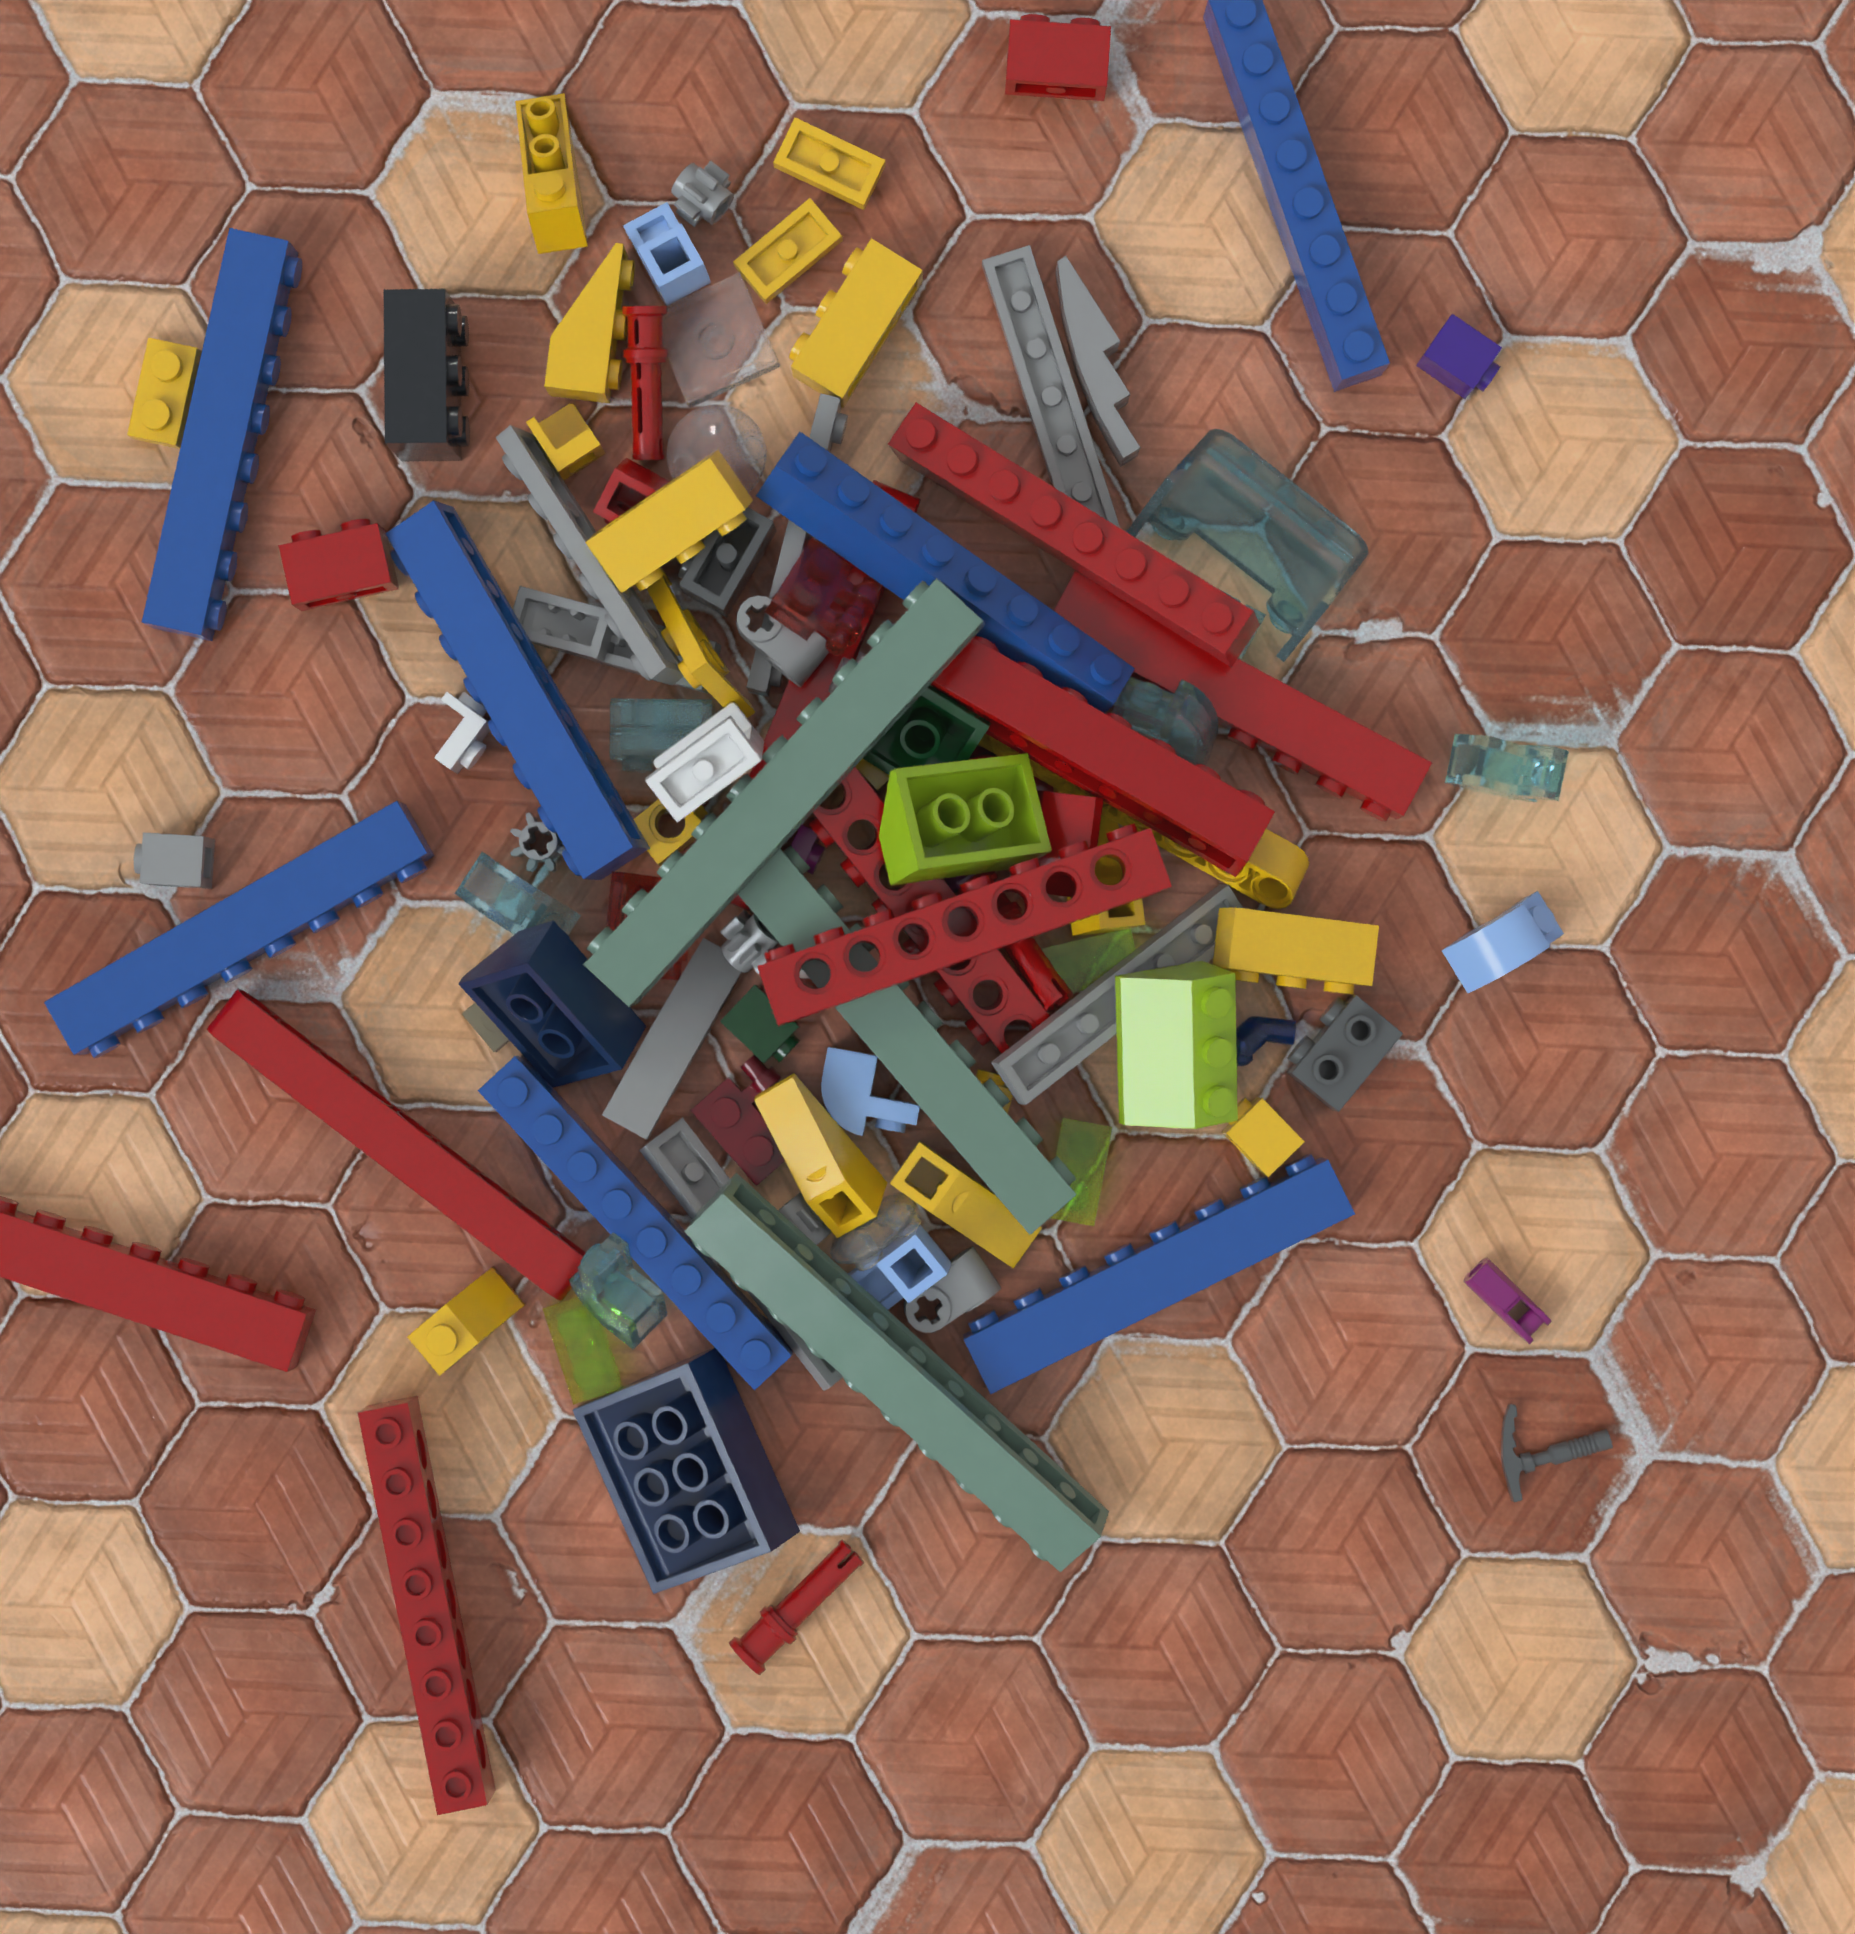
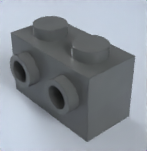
(726, 563)
(1342, 1051)

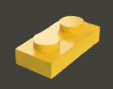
(829, 163)
(788, 251)
(164, 393)

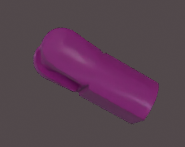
(1502, 1295)

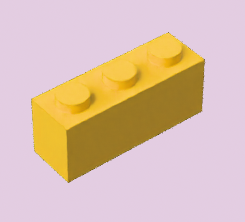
(855, 321)
(671, 523)
(1295, 949)

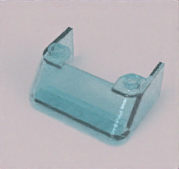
(1260, 526)

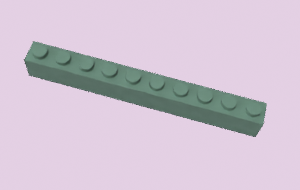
(784, 793)
(916, 1053)
(897, 1373)

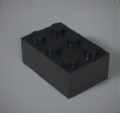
(424, 375)

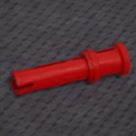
(646, 354)
(1030, 958)
(780, 1622)

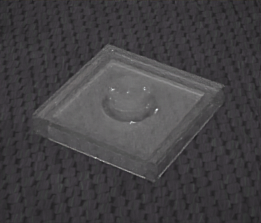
(716, 340)

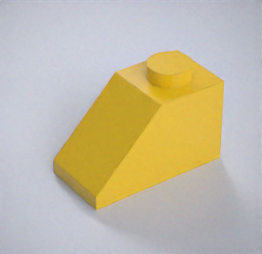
(466, 1321)

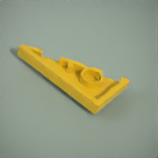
(686, 638)

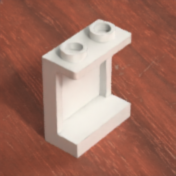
(705, 761)

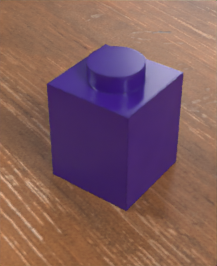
(1461, 358)

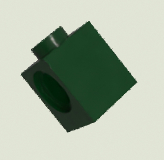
(757, 1028)

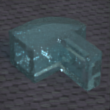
(1178, 718)
(1506, 768)
(511, 898)
(617, 1292)

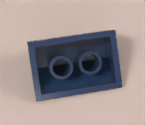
(554, 1006)

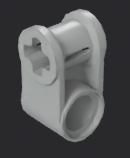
(780, 645)
(960, 1291)

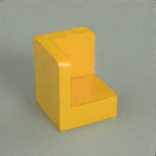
(567, 440)

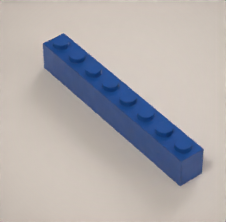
(1296, 191)
(222, 435)
(905, 549)
(516, 692)
(239, 930)
(638, 1218)
(1158, 1273)

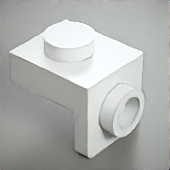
(465, 743)

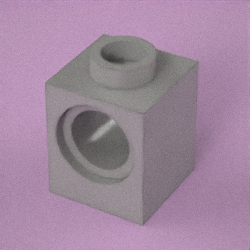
(175, 860)

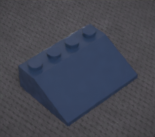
(686, 1471)

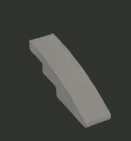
(1090, 345)
(577, 630)
(673, 1040)

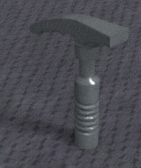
(1555, 1453)

